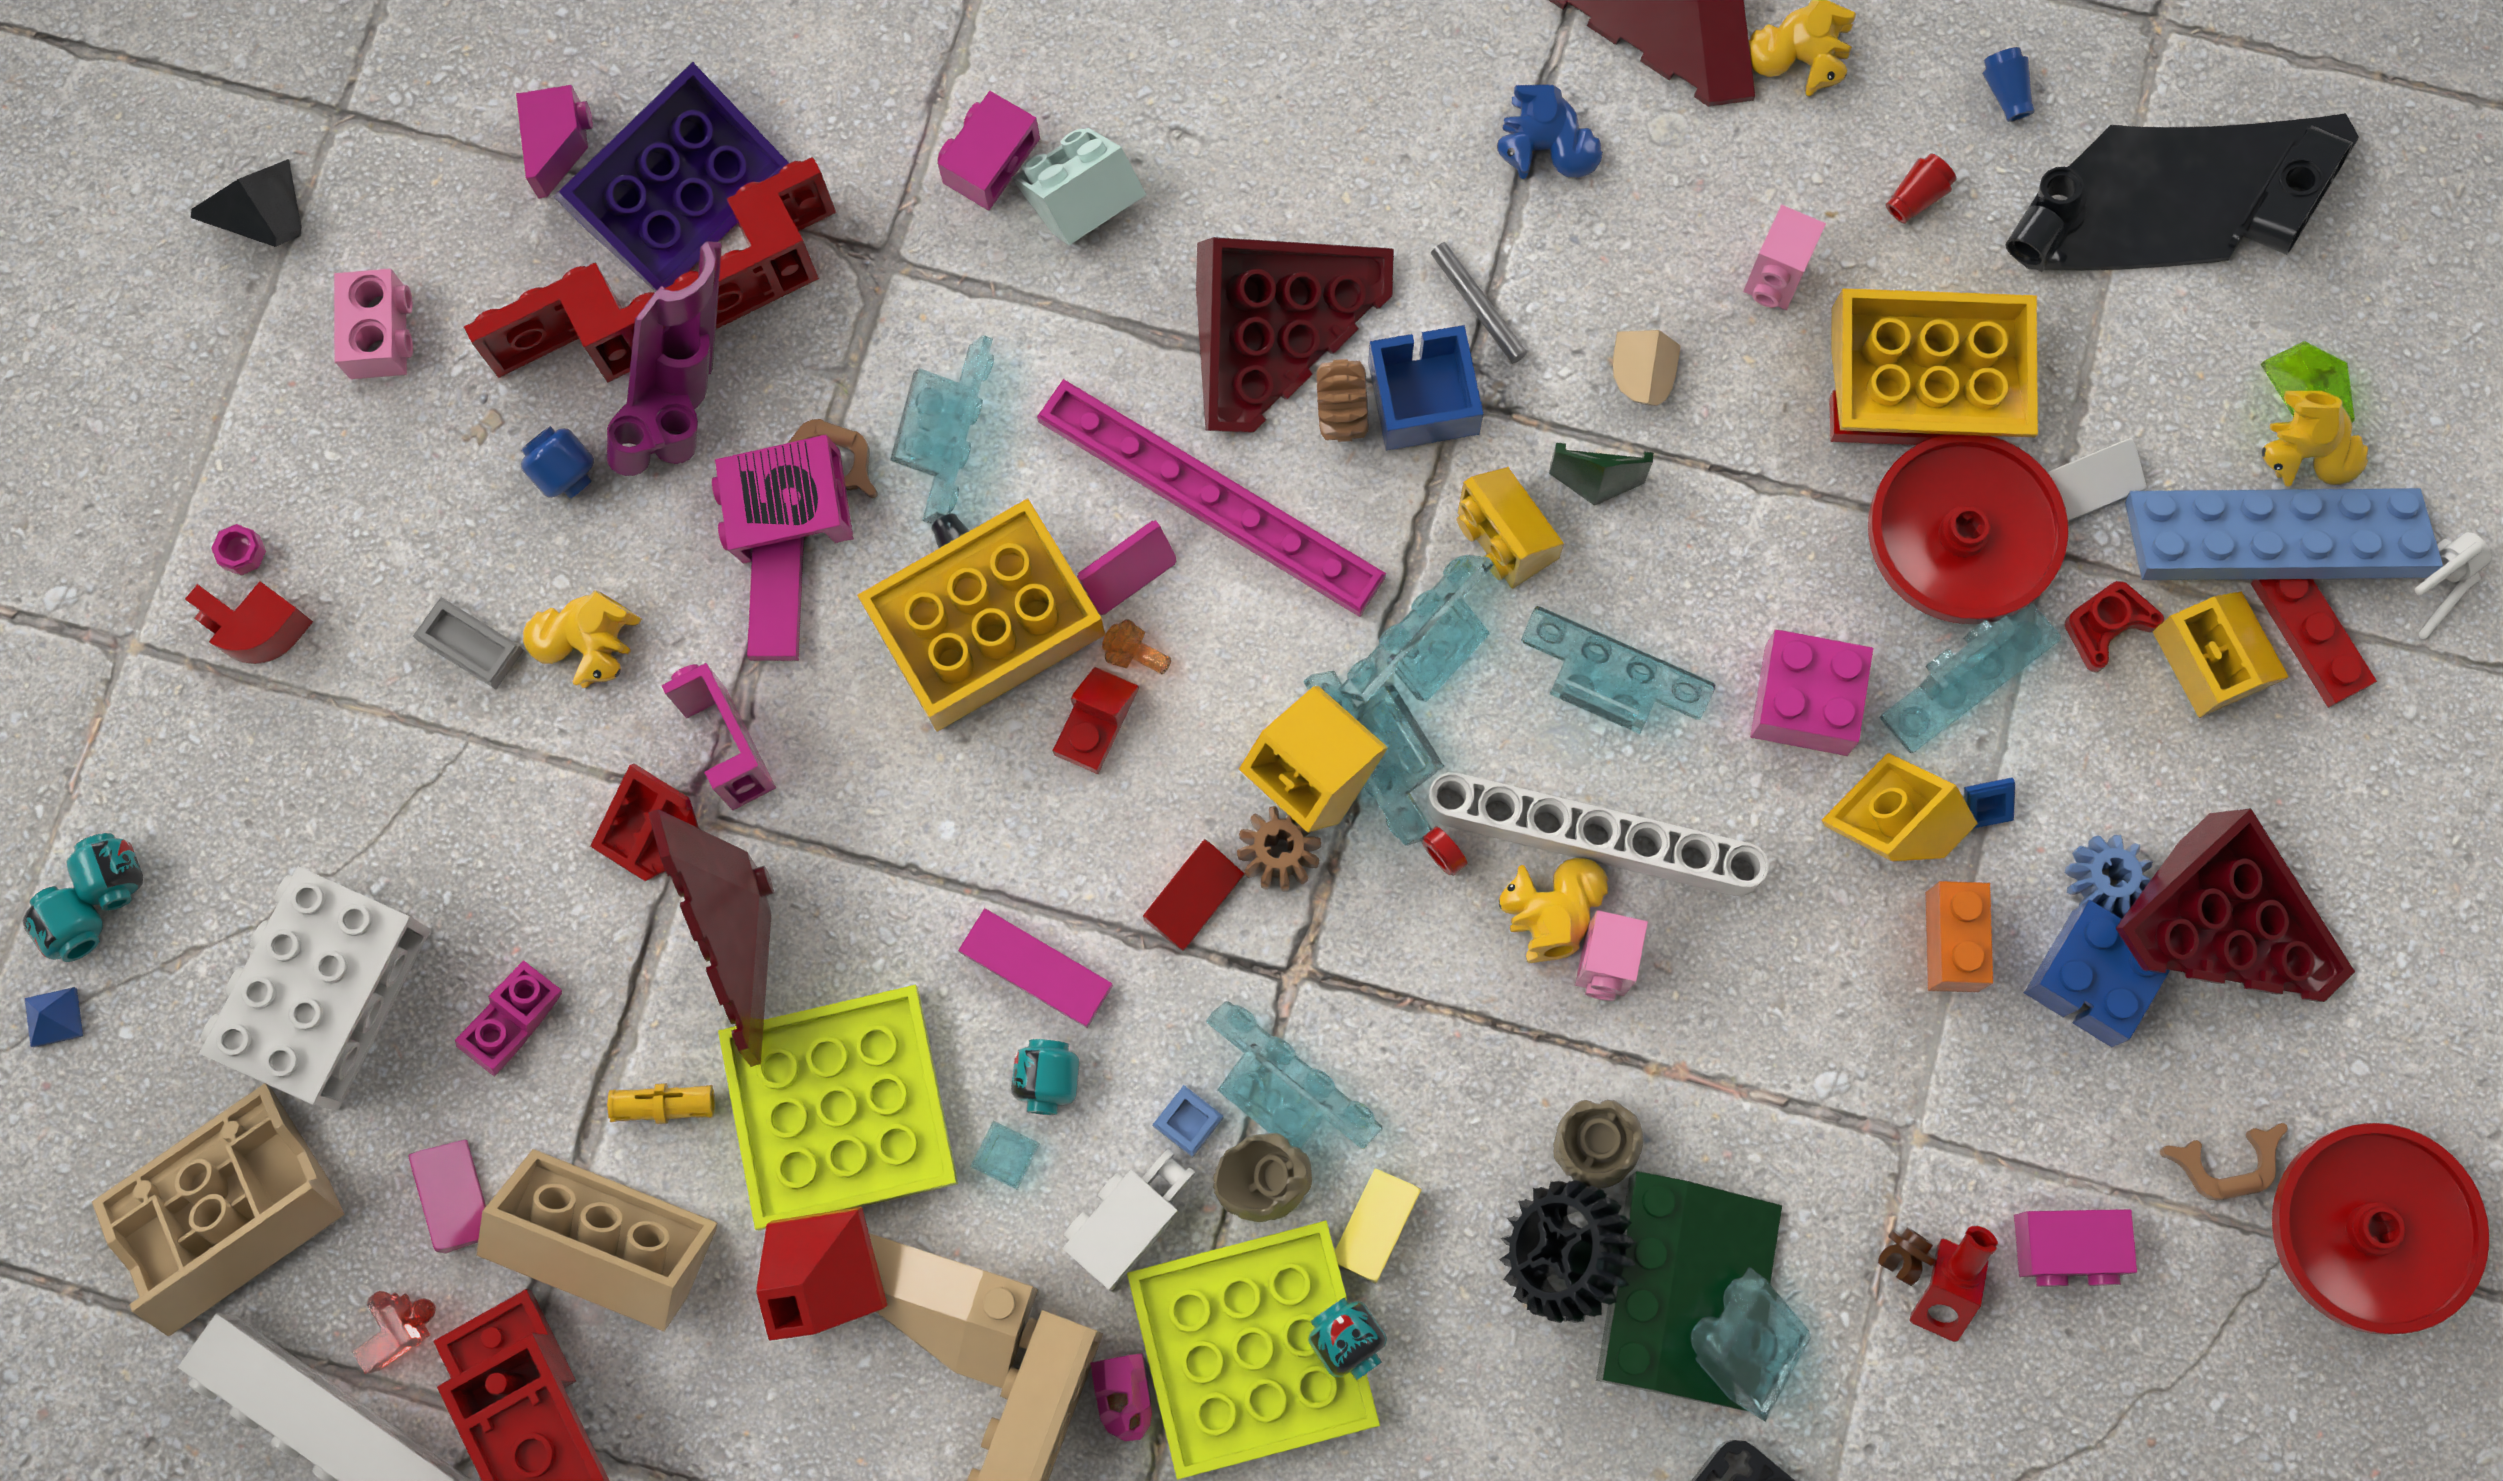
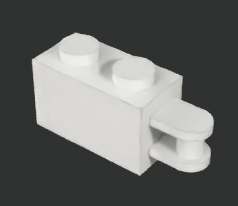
(1126, 1221)

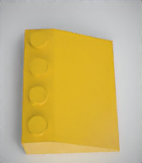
(1935, 362)
(982, 614)

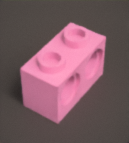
(1783, 258)
(359, 326)
(1610, 955)

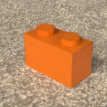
(1959, 936)

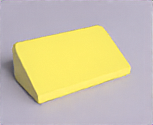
(1376, 1225)

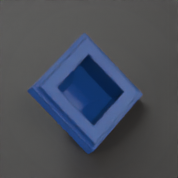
(1991, 801)
(53, 1017)

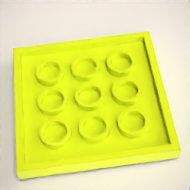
(839, 1108)
(1235, 1351)

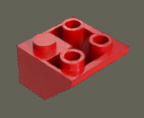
(817, 1273)

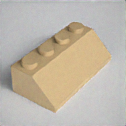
(595, 1239)
(1039, 1400)

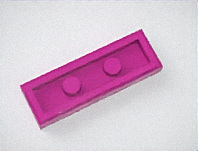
(775, 601)
(1035, 968)

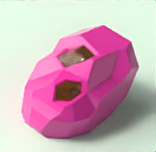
(1123, 1396)

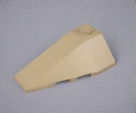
(954, 1310)

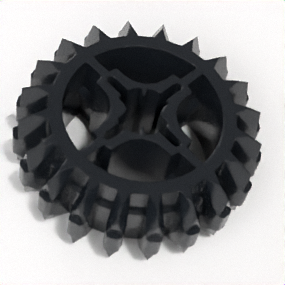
(1584, 1257)

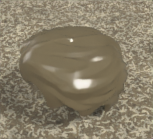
(1598, 1142)
(1262, 1178)

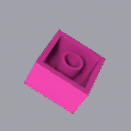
(1812, 692)

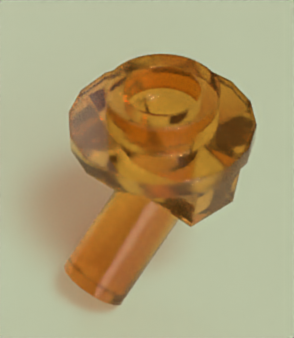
(1125, 643)

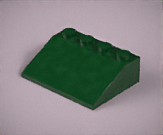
(1685, 1257)

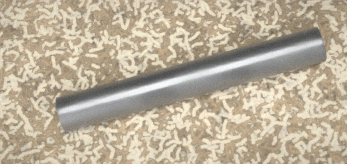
(1478, 302)

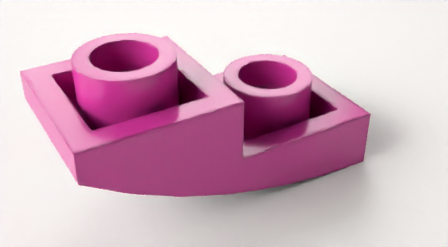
(509, 1019)

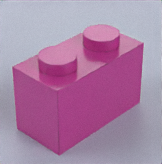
(988, 149)
(2075, 1244)

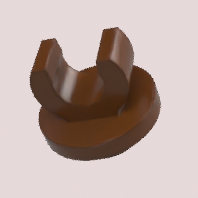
(1910, 1248)

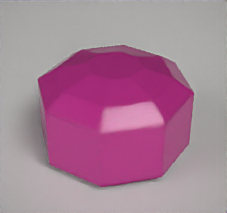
(238, 549)

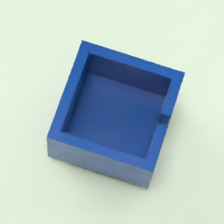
(1427, 396)
(2095, 968)

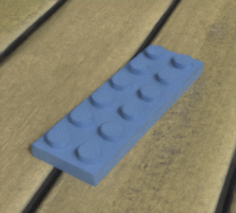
(2282, 534)

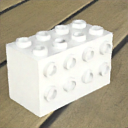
(314, 989)

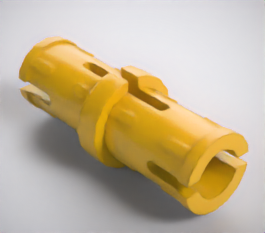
(661, 1103)

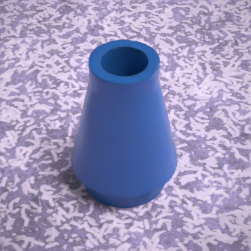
(2009, 80)

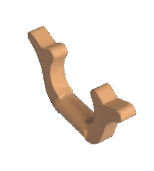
(858, 476)
(2219, 1189)

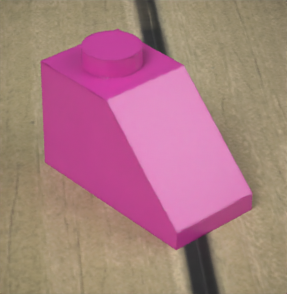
(552, 134)

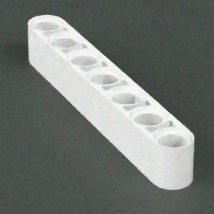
(1619, 827)

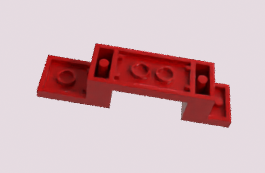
(588, 309)
(513, 1397)

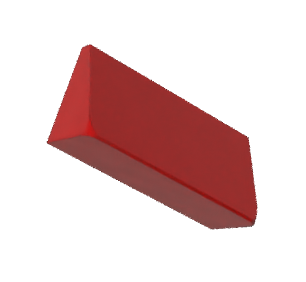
(1193, 895)

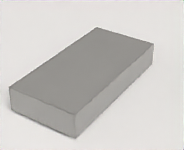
(468, 643)

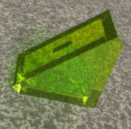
(2310, 369)

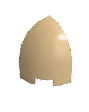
(1645, 365)

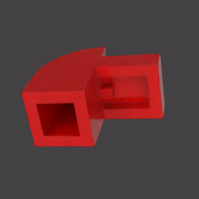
(258, 628)

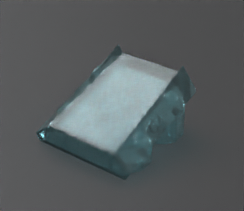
(1751, 1344)

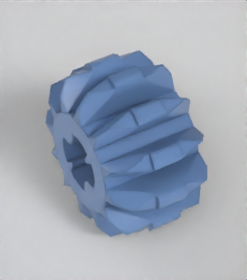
(2122, 867)

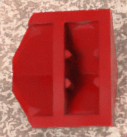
(626, 827)

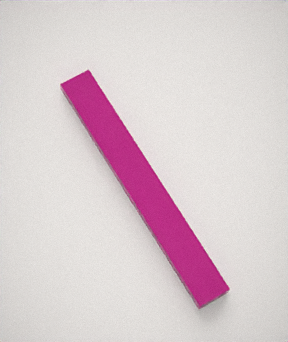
(1211, 497)

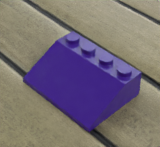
(668, 179)

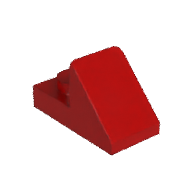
(1095, 719)

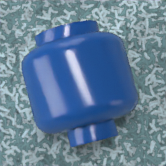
(557, 463)

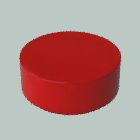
(1444, 851)

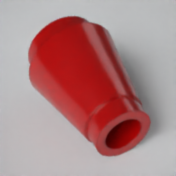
(1923, 186)

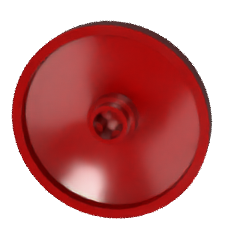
(1968, 528)
(2380, 1229)

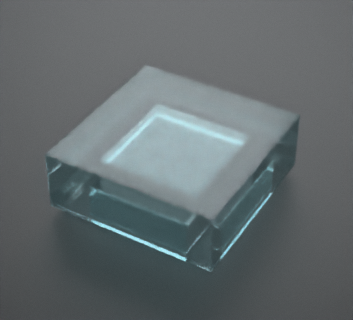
(1005, 1155)

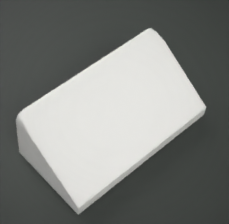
(2099, 479)

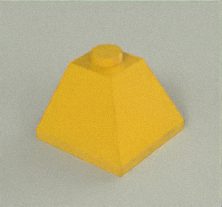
(1902, 812)

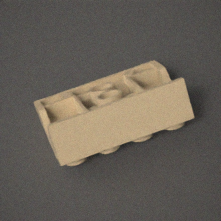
(216, 1210)

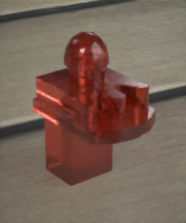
(400, 1327)

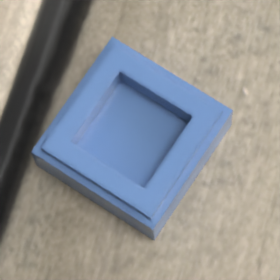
(1188, 1121)

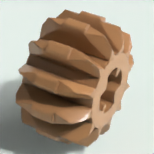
(1342, 400)
(1287, 863)

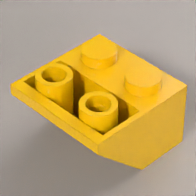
(1507, 526)
(2219, 652)
(1313, 760)

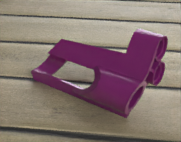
(668, 372)

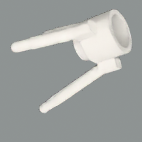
(2461, 563)

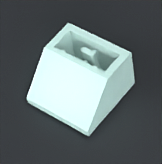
(1079, 184)

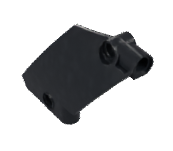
(2181, 194)

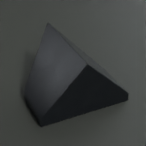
(256, 206)

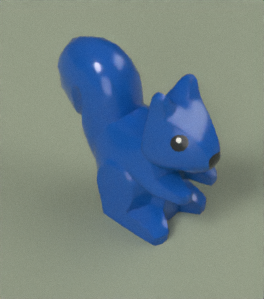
(1551, 125)

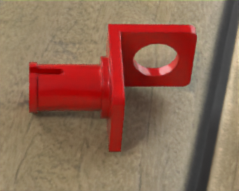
(1956, 1282)

